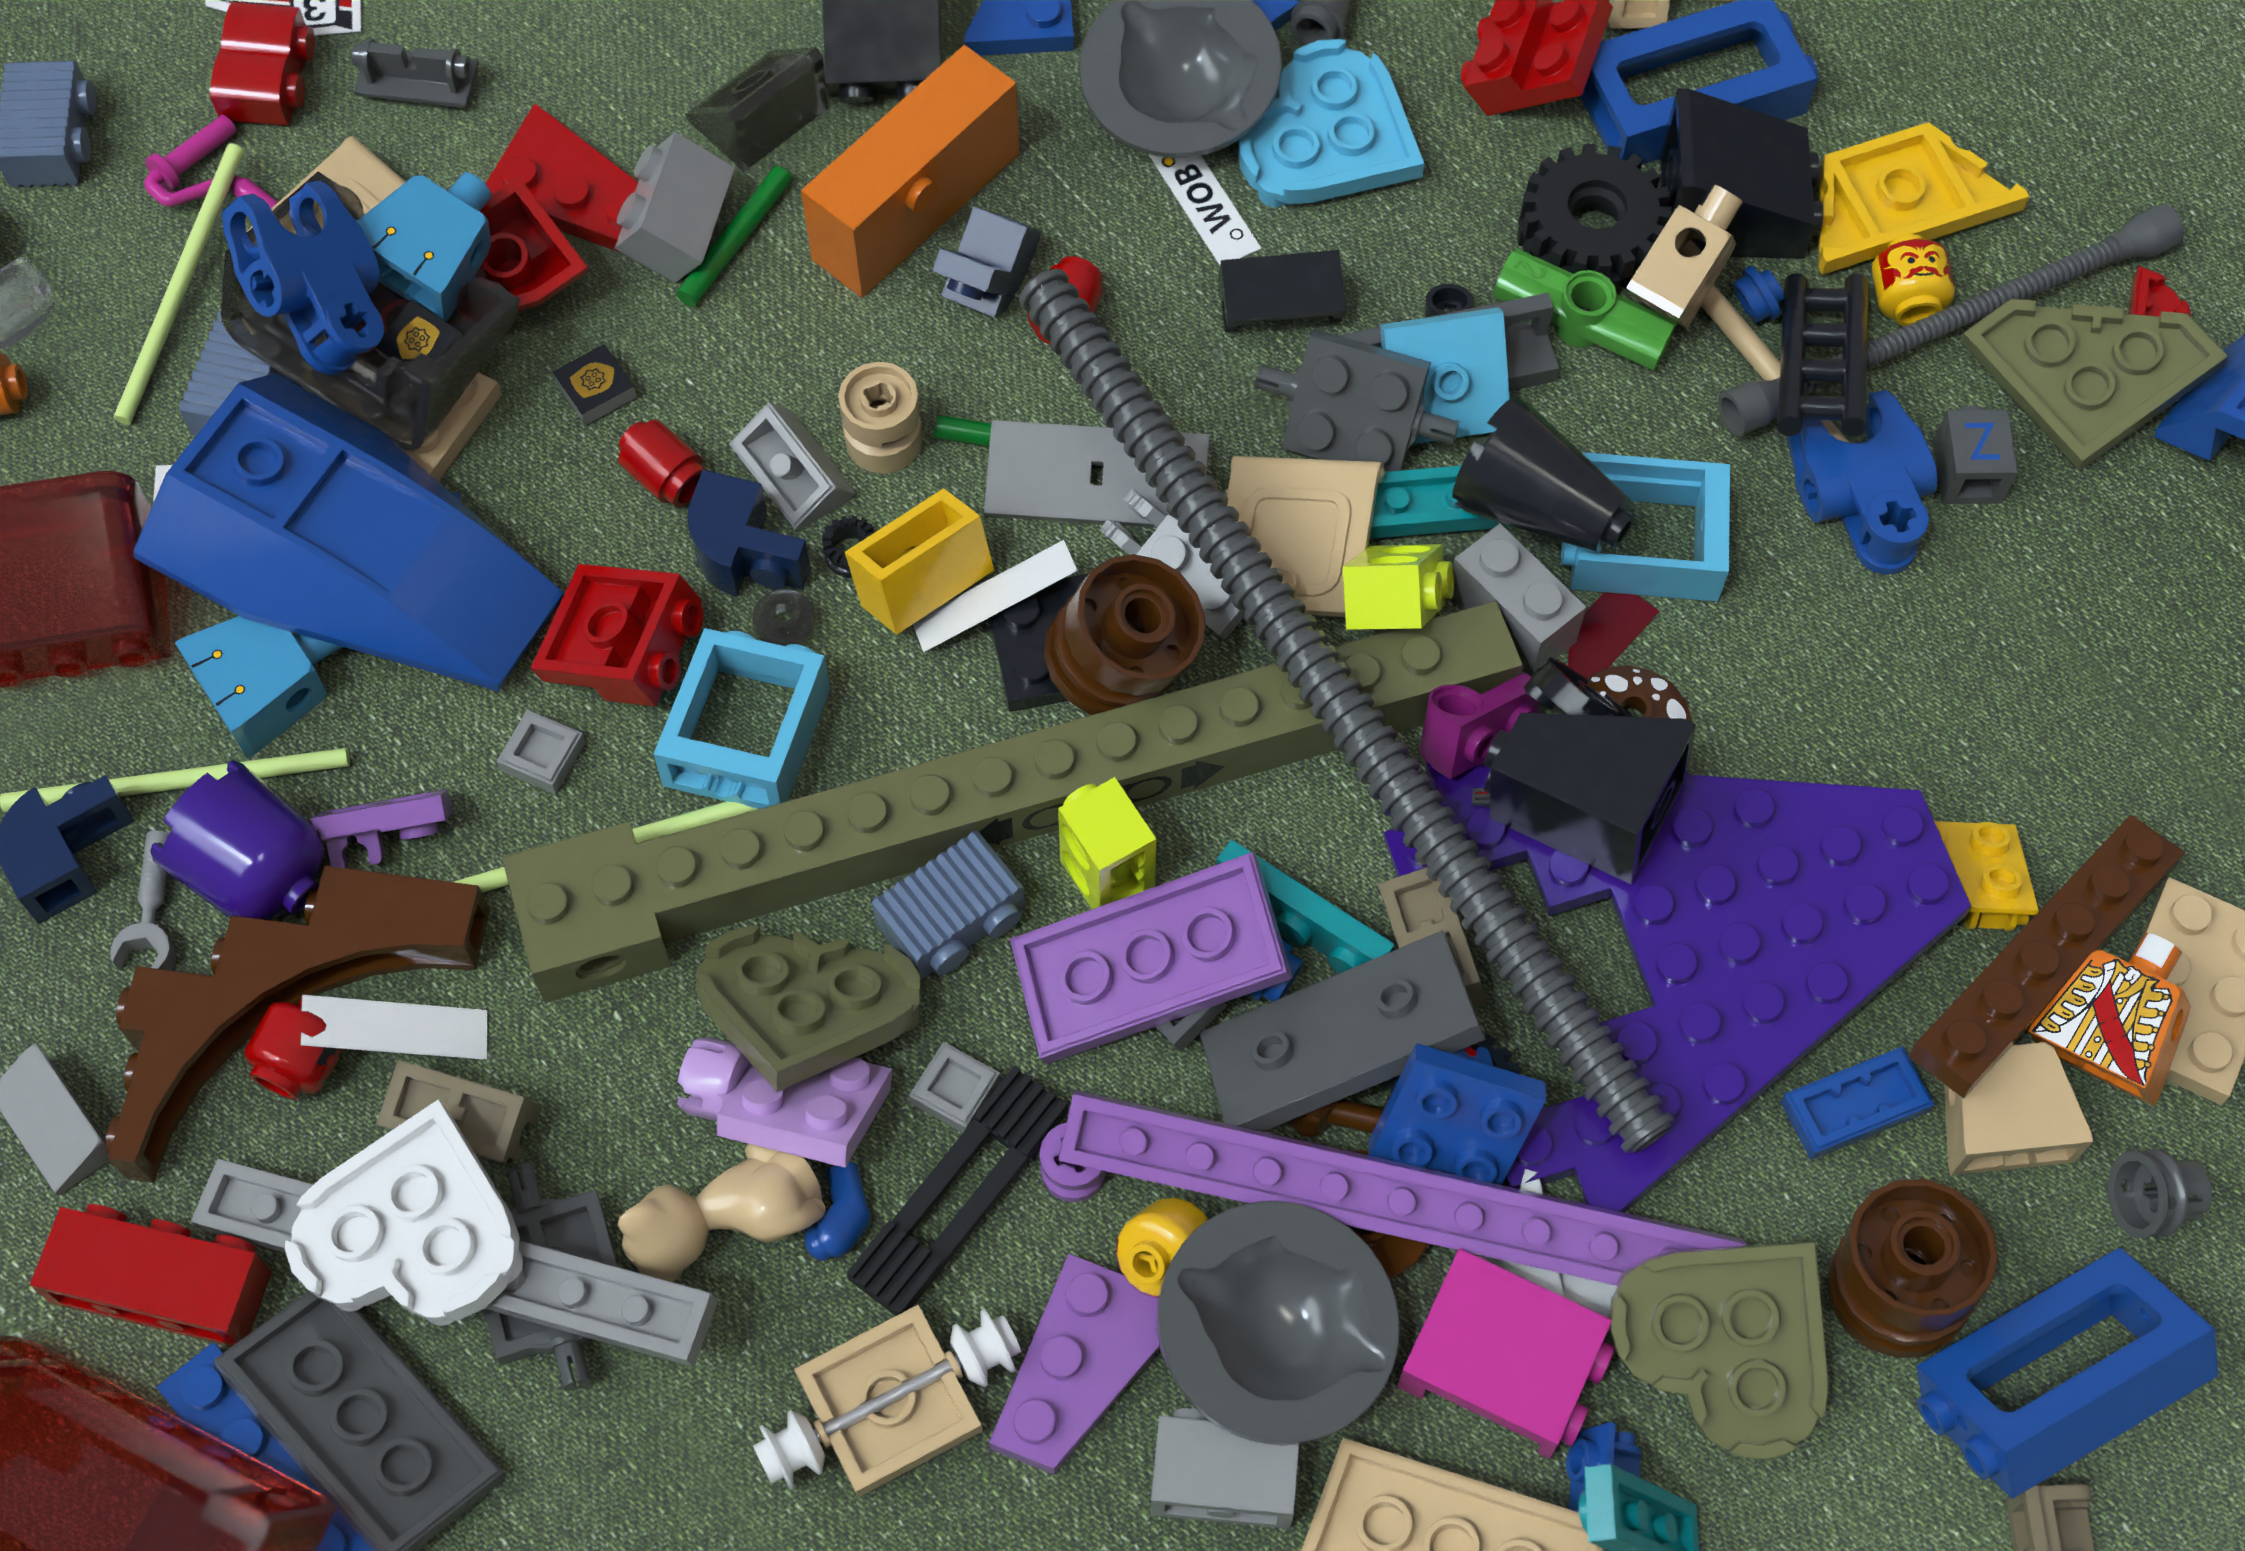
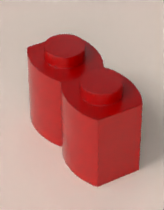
(261, 63)

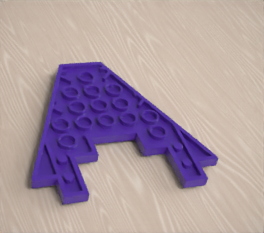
(1755, 939)

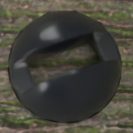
(1447, 296)

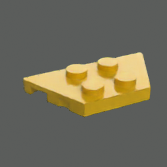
(1903, 187)

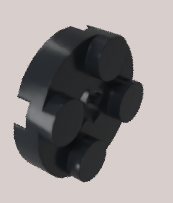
(1564, 687)

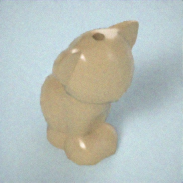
(760, 1197)

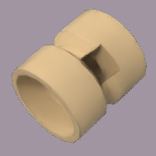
(881, 417)

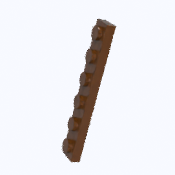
(2045, 956)

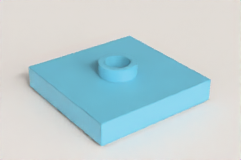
(1466, 366)

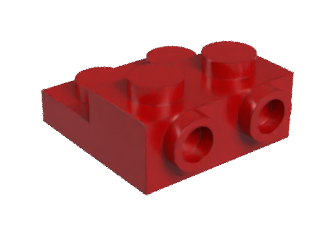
(1534, 52)
(620, 633)

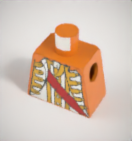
(2120, 1018)

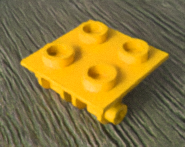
(1991, 872)

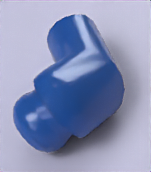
(844, 1220)

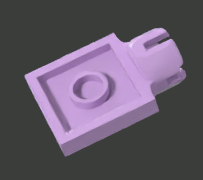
(811, 1119)

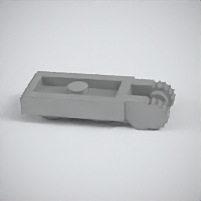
(1174, 549)

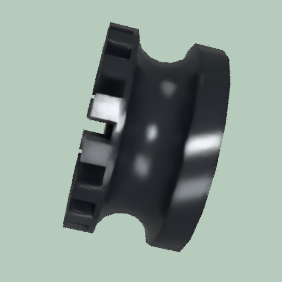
(838, 532)

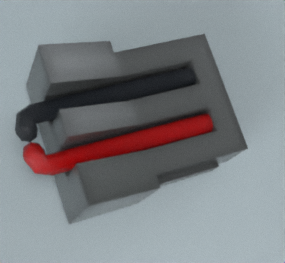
(1480, 797)

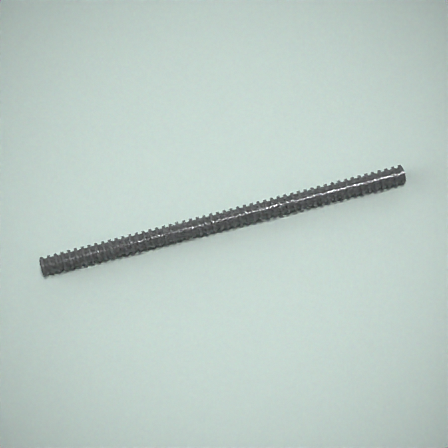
(1346, 712)

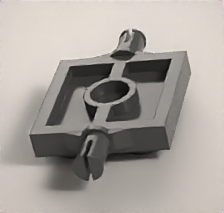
(1355, 402)
(567, 1226)

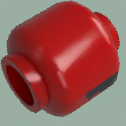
(279, 1058)

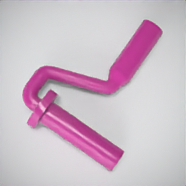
(165, 170)

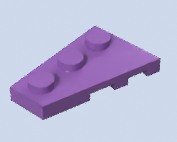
(1081, 1359)

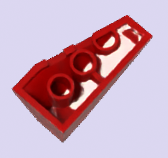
(527, 248)

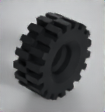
(1600, 183)

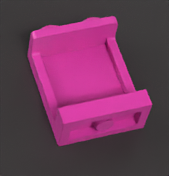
(1509, 1352)

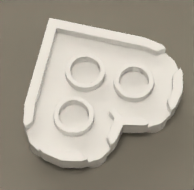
(408, 1223)

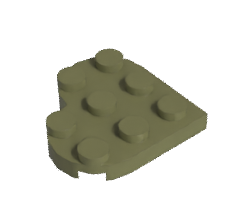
(805, 1003)
(1733, 1336)

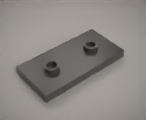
(1339, 1035)
(359, 1423)

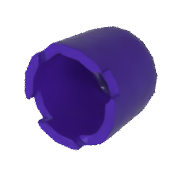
(241, 846)

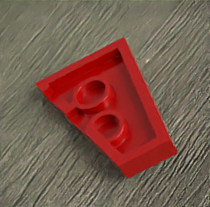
(566, 177)

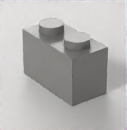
(673, 206)
(1535, 605)
(1221, 1476)

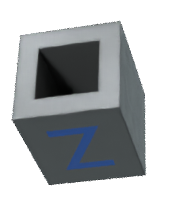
(1975, 456)

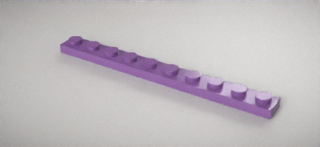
(1368, 1190)

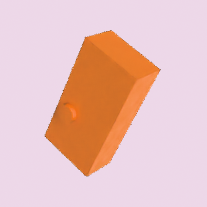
(912, 171)

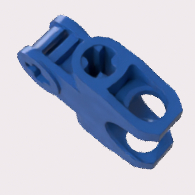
(309, 277)
(1869, 483)

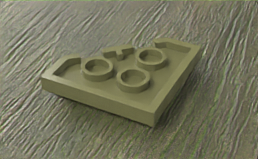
(2091, 369)

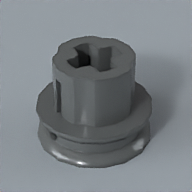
(2158, 1209)

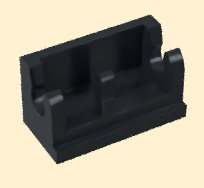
(1281, 288)

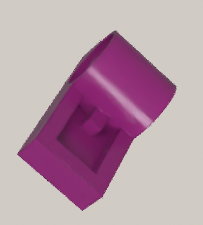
(1464, 723)

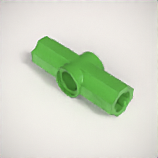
(1613, 319)

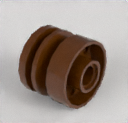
(1124, 634)
(1911, 1268)

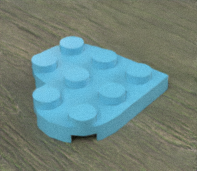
(1330, 130)

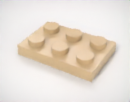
(2214, 983)

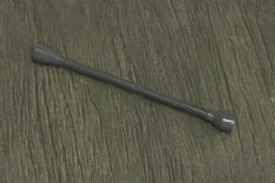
(2143, 236)

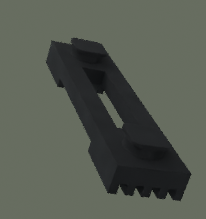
(896, 1267)

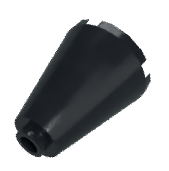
(1541, 483)

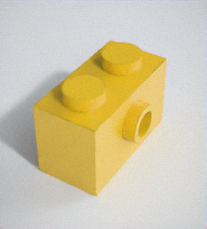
(920, 561)

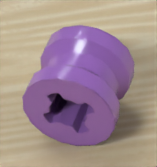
(1068, 1180)

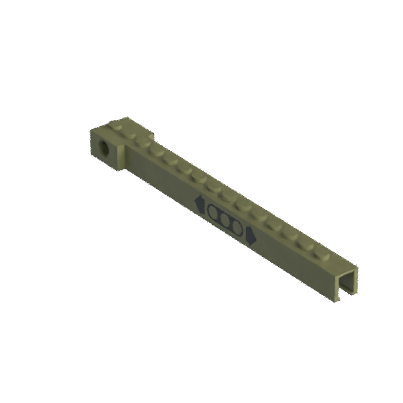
(607, 906)

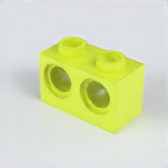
(1396, 586)
(1106, 844)

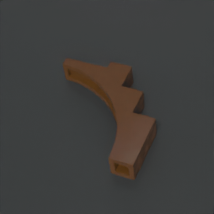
(194, 1022)

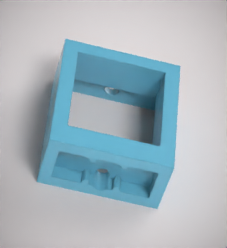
(1663, 482)
(733, 773)

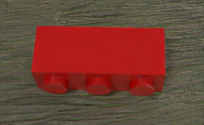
(152, 1274)

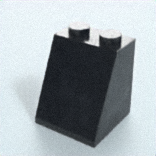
(880, 47)
(1754, 159)
(1590, 783)

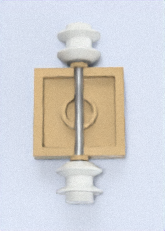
(888, 1400)

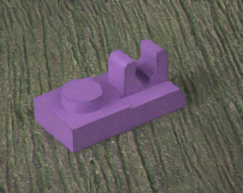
(411, 815)

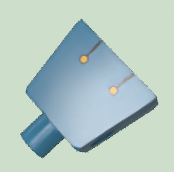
(430, 239)
(256, 677)

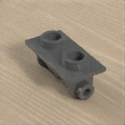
(415, 76)

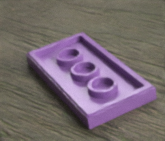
(1150, 958)

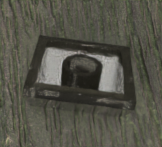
(764, 105)

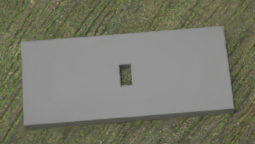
(1047, 469)

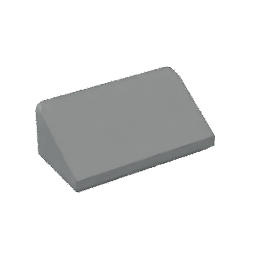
(791, 466)
(50, 1121)

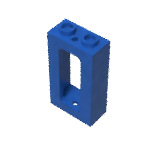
(1778, 91)
(2031, 1444)

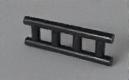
(1850, 370)

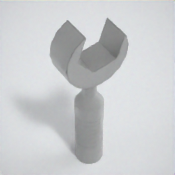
(150, 897)

